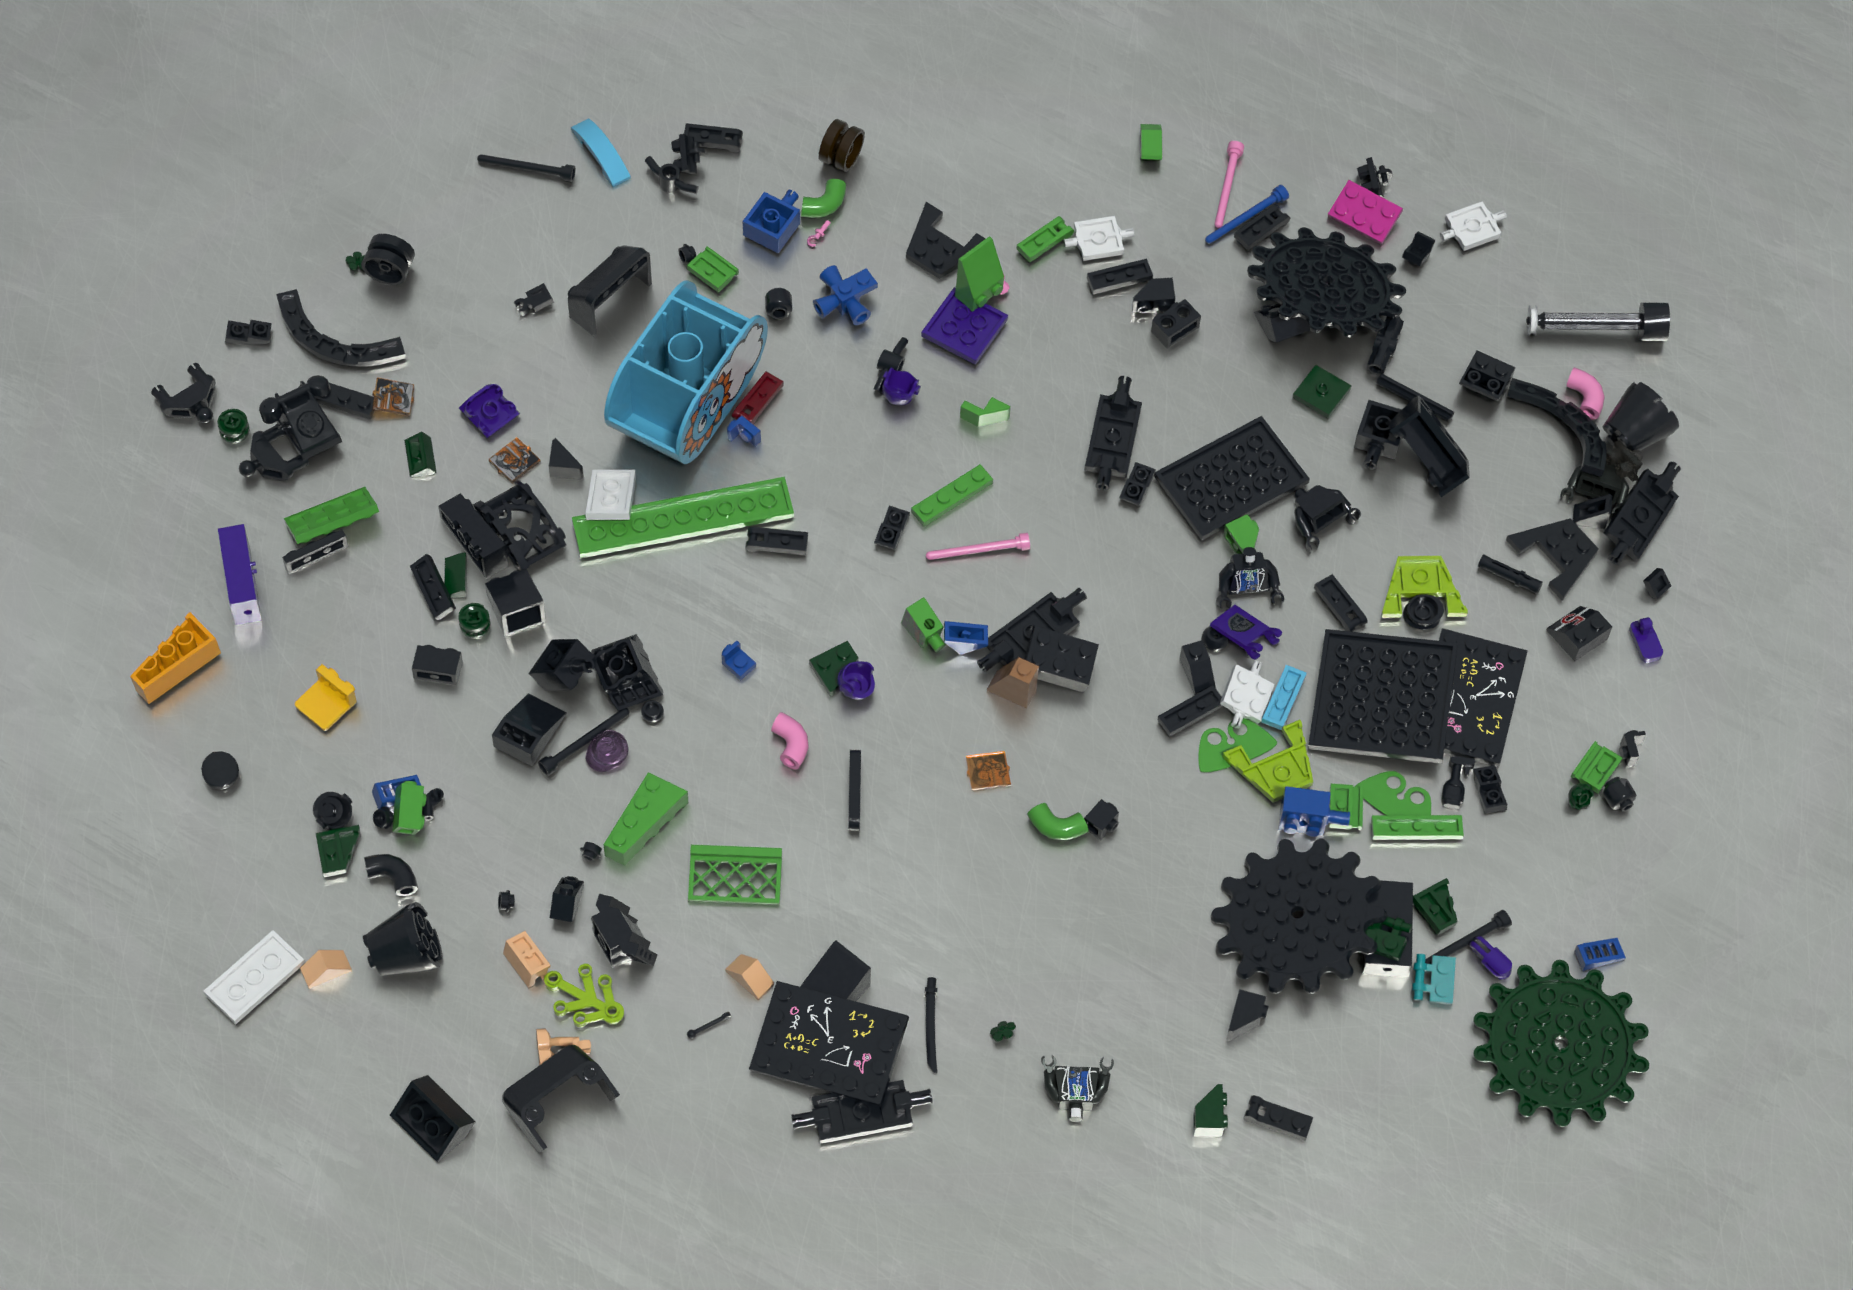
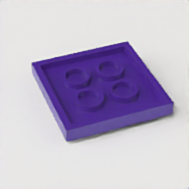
(964, 331)

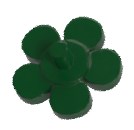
(355, 261)
(1003, 1030)

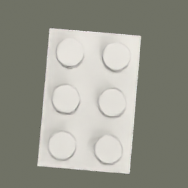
(611, 495)

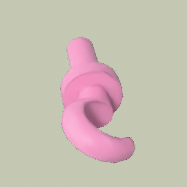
(819, 233)

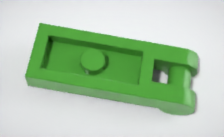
(1044, 239)

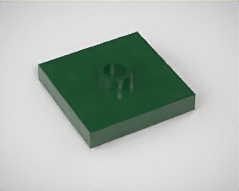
(1322, 391)

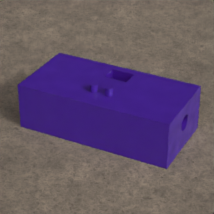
(239, 574)

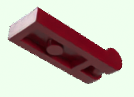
(758, 397)

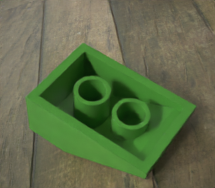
(979, 275)

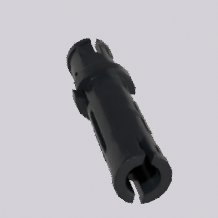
(1520, 578)

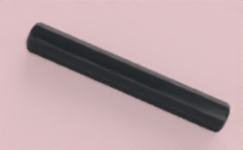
(1409, 394)

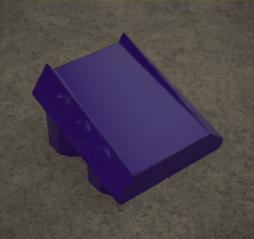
(489, 409)

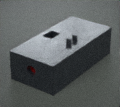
(1398, 903)

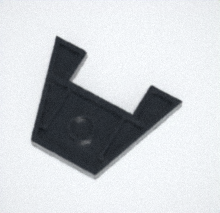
(933, 249)
(1564, 545)

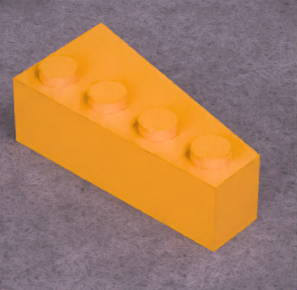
(175, 659)

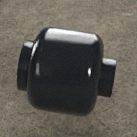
(778, 303)
(1619, 794)

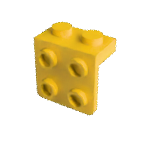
(327, 698)

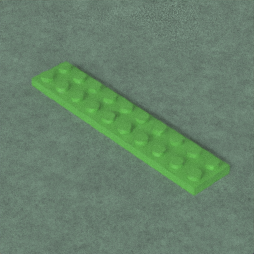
(686, 517)

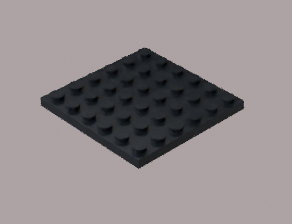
(1383, 696)

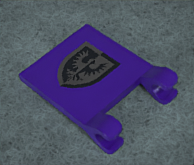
(1245, 630)

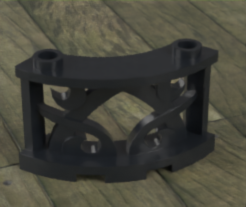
(519, 549)

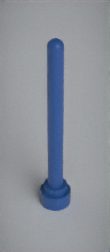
(1278, 195)

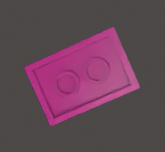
(1365, 212)

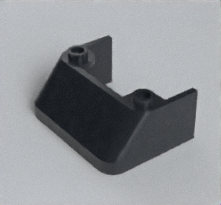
(605, 281)
(1432, 444)
(523, 1096)

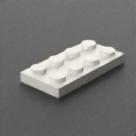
(254, 977)

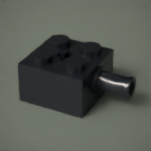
(1375, 434)
(562, 665)

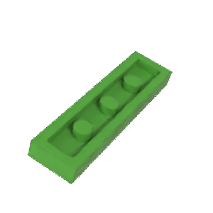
(952, 495)
(1416, 827)

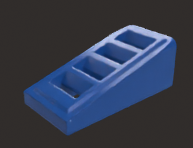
(386, 787)
(1587, 964)

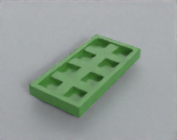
(331, 515)

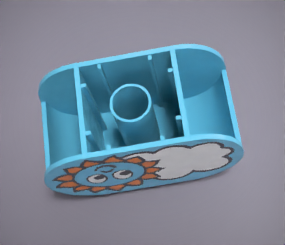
(684, 374)

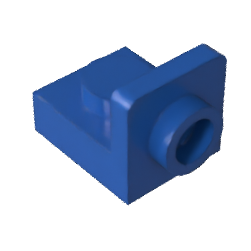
(746, 429)
(737, 660)

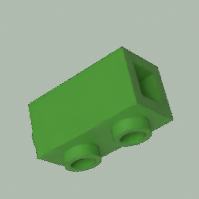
(408, 808)

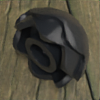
(1214, 643)

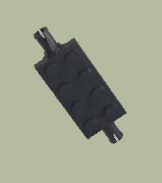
(1113, 434)
(1642, 513)
(1013, 638)
(846, 1117)

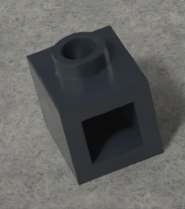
(1102, 819)

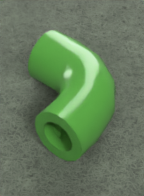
(827, 203)
(1055, 827)

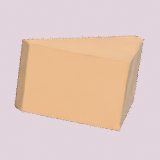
(324, 967)
(750, 975)

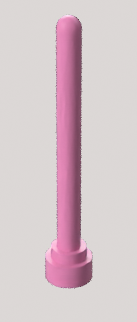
(1234, 150)
(1020, 542)

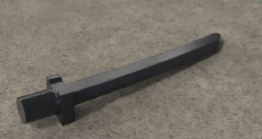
(930, 993)

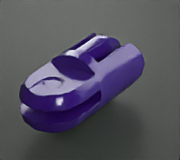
(1492, 958)

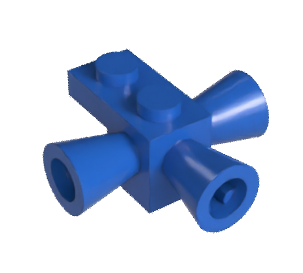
(845, 294)

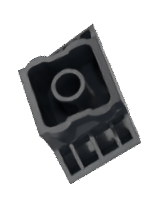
(626, 672)
(619, 933)

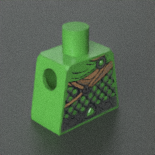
(923, 625)

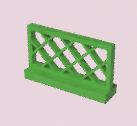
(732, 855)

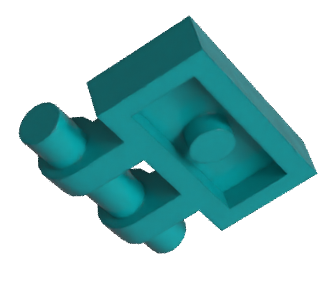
(1441, 979)

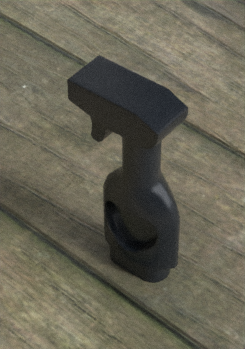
(1453, 788)

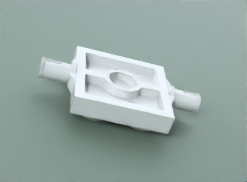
(1473, 225)
(1099, 238)
(1246, 694)

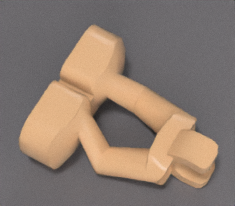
(545, 1042)

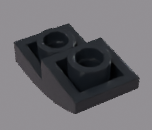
(248, 334)
(1137, 484)
(892, 527)
(1489, 789)

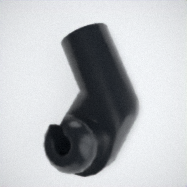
(432, 799)

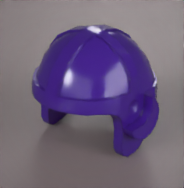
(900, 387)
(856, 680)

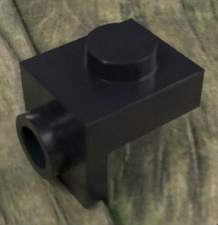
(1419, 249)
(1628, 748)

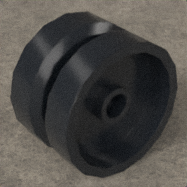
(388, 259)

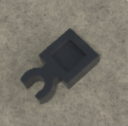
(536, 298)

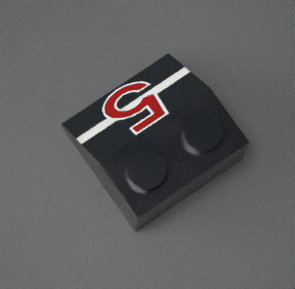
(1580, 631)

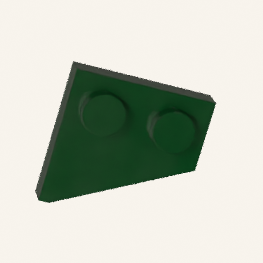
(829, 663)
(337, 849)
(1437, 906)

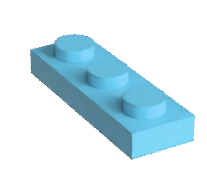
(1284, 697)

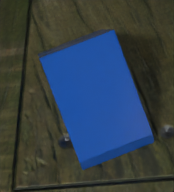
(965, 636)

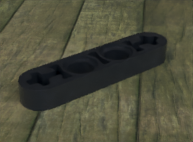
(854, 790)

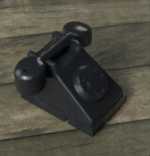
(303, 417)

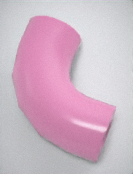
(1590, 390)
(795, 739)

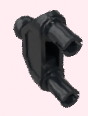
(192, 400)
(267, 459)

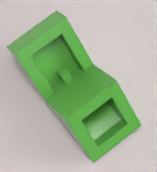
(1151, 141)
(993, 413)

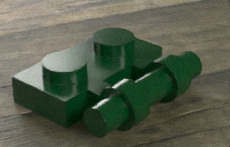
(1390, 944)

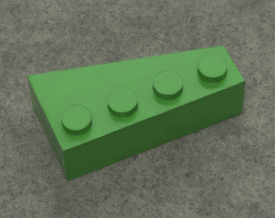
(646, 813)

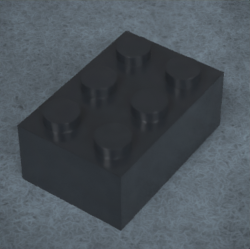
(1061, 658)

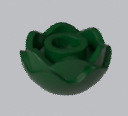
(1580, 796)

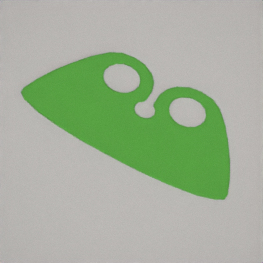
(1254, 742)
(1385, 798)

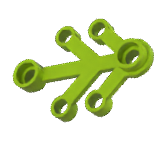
(586, 998)

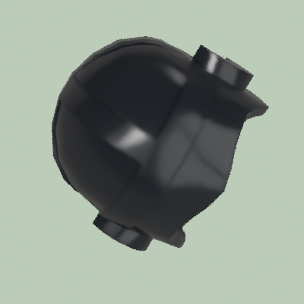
(332, 810)

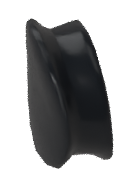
(1423, 612)
(220, 770)

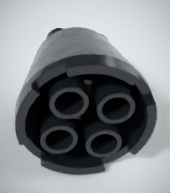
(1640, 419)
(404, 943)

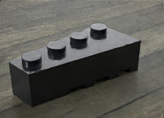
(474, 535)

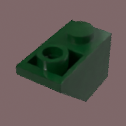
(1209, 1115)

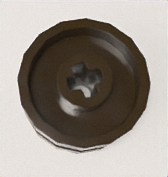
(841, 145)

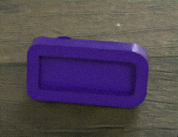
(1646, 640)

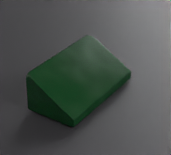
(420, 455)
(456, 575)

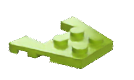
(1422, 576)
(1279, 770)

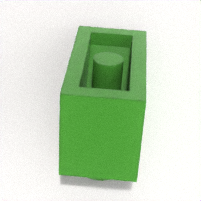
(1241, 533)

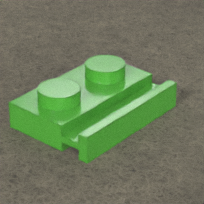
(712, 269)
(1597, 767)
(1347, 799)

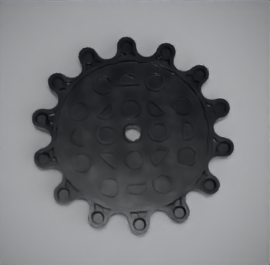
(1299, 276)
(1306, 946)

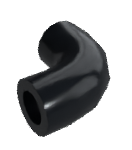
(394, 868)

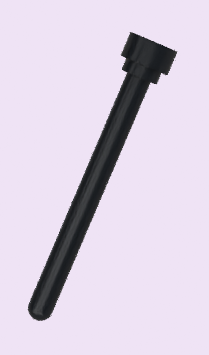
(566, 172)
(549, 764)
(1500, 921)

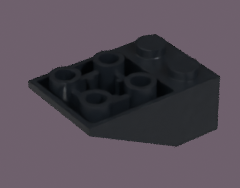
(527, 728)

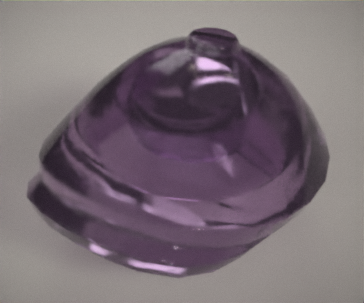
(607, 751)

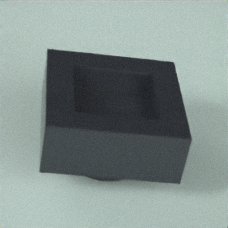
(1657, 583)

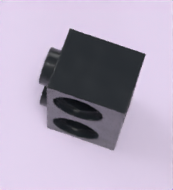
(1178, 326)

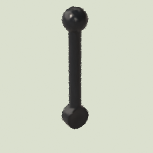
(692, 1033)

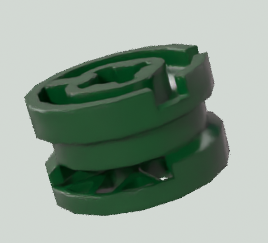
(233, 424)
(474, 619)

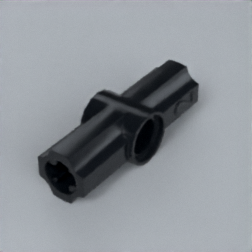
(1385, 345)

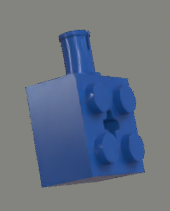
(772, 220)
(1308, 812)

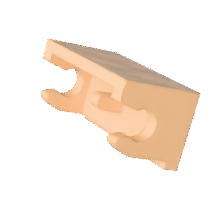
(526, 958)

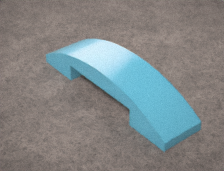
(602, 150)

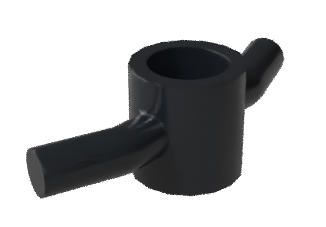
(670, 177)
(890, 359)

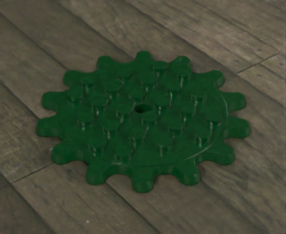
(1566, 1009)

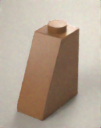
(1016, 682)

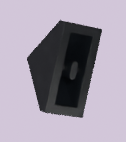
(563, 464)
(1593, 512)

